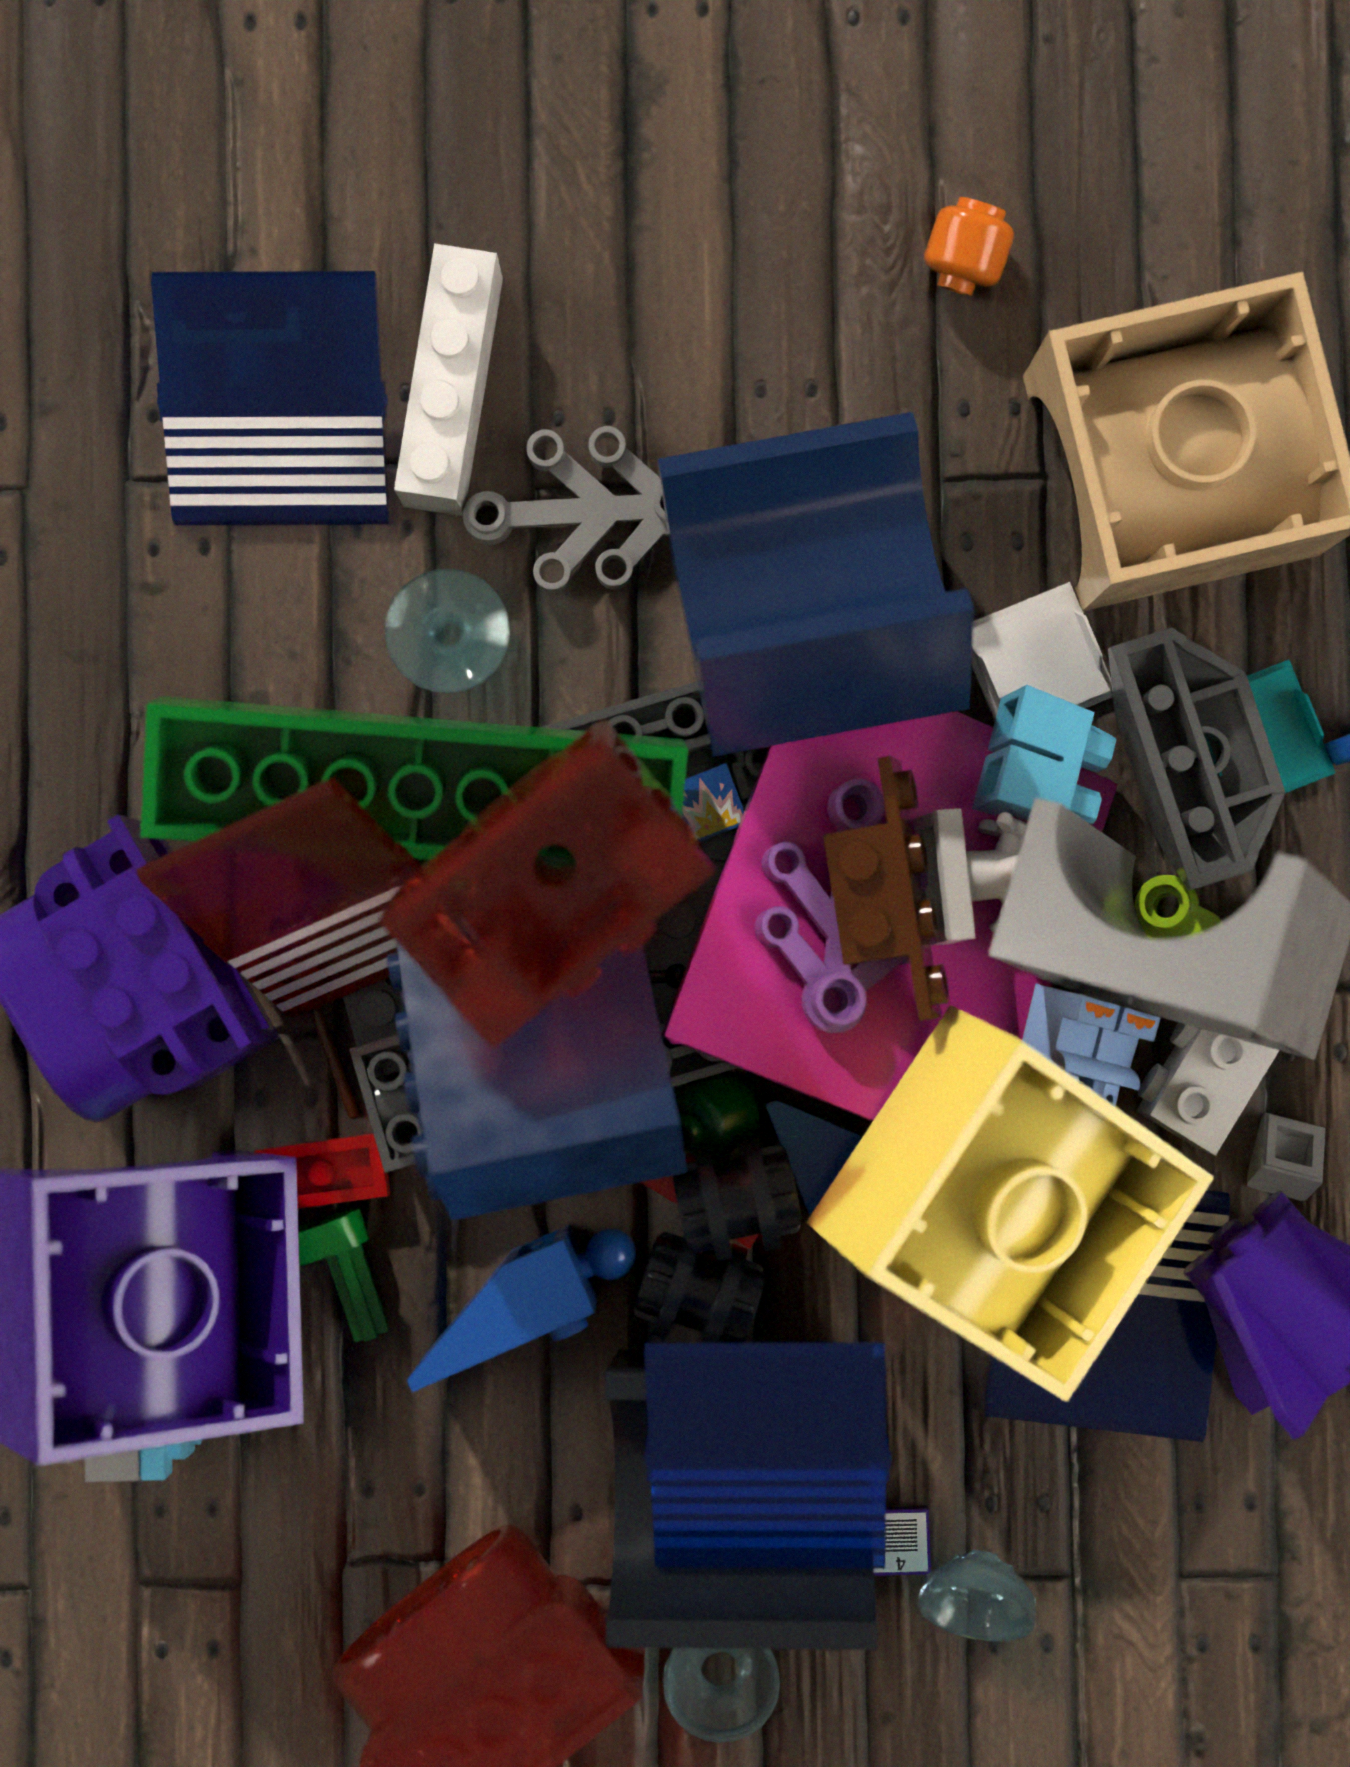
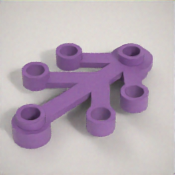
(832, 974)

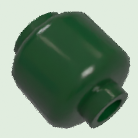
(718, 1113)

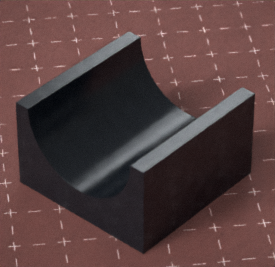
(712, 1604)

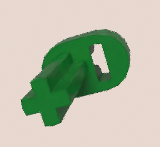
(340, 1241)

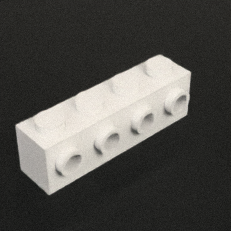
(1203, 1085)

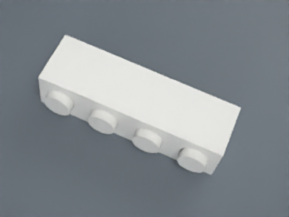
(449, 380)

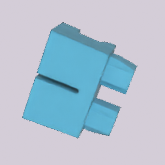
(1039, 754)

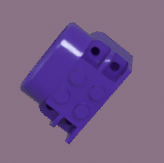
(117, 985)

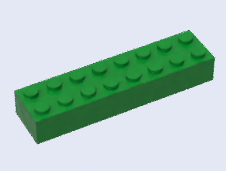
(411, 774)

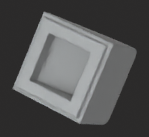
(1287, 1157)

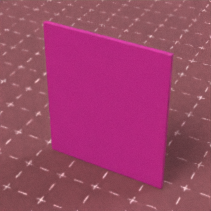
(746, 998)

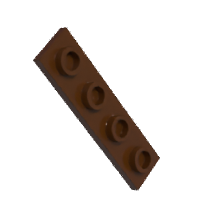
(881, 894)

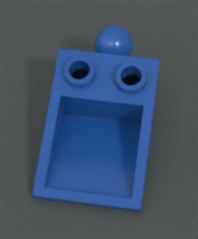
(531, 1293)

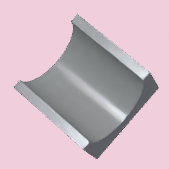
(1251, 978)

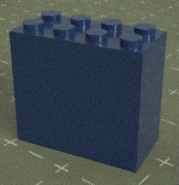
(552, 1109)

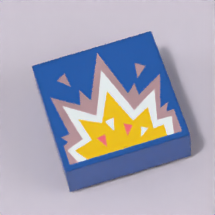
(711, 803)

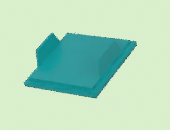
(1289, 726)

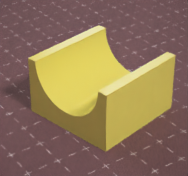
(1009, 1201)

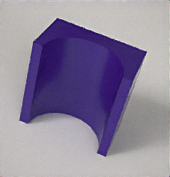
(148, 1304)

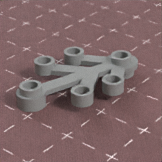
(594, 510)

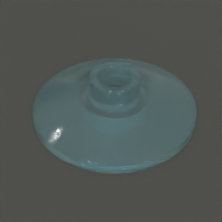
(441, 600)

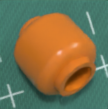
(969, 245)

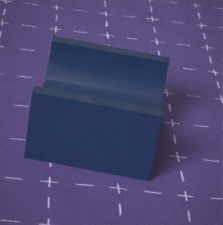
(814, 585)

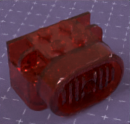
(516, 934)
(488, 1665)

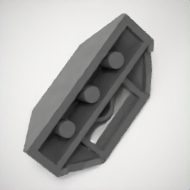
(1164, 705)

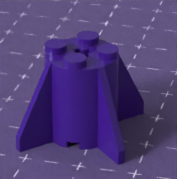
(1279, 1310)

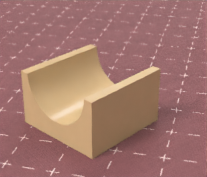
(1197, 439)

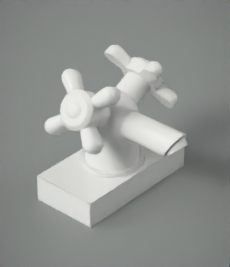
(966, 876)

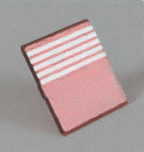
(292, 896)

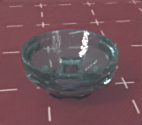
(978, 1598)
(722, 1711)

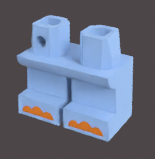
(1088, 1038)

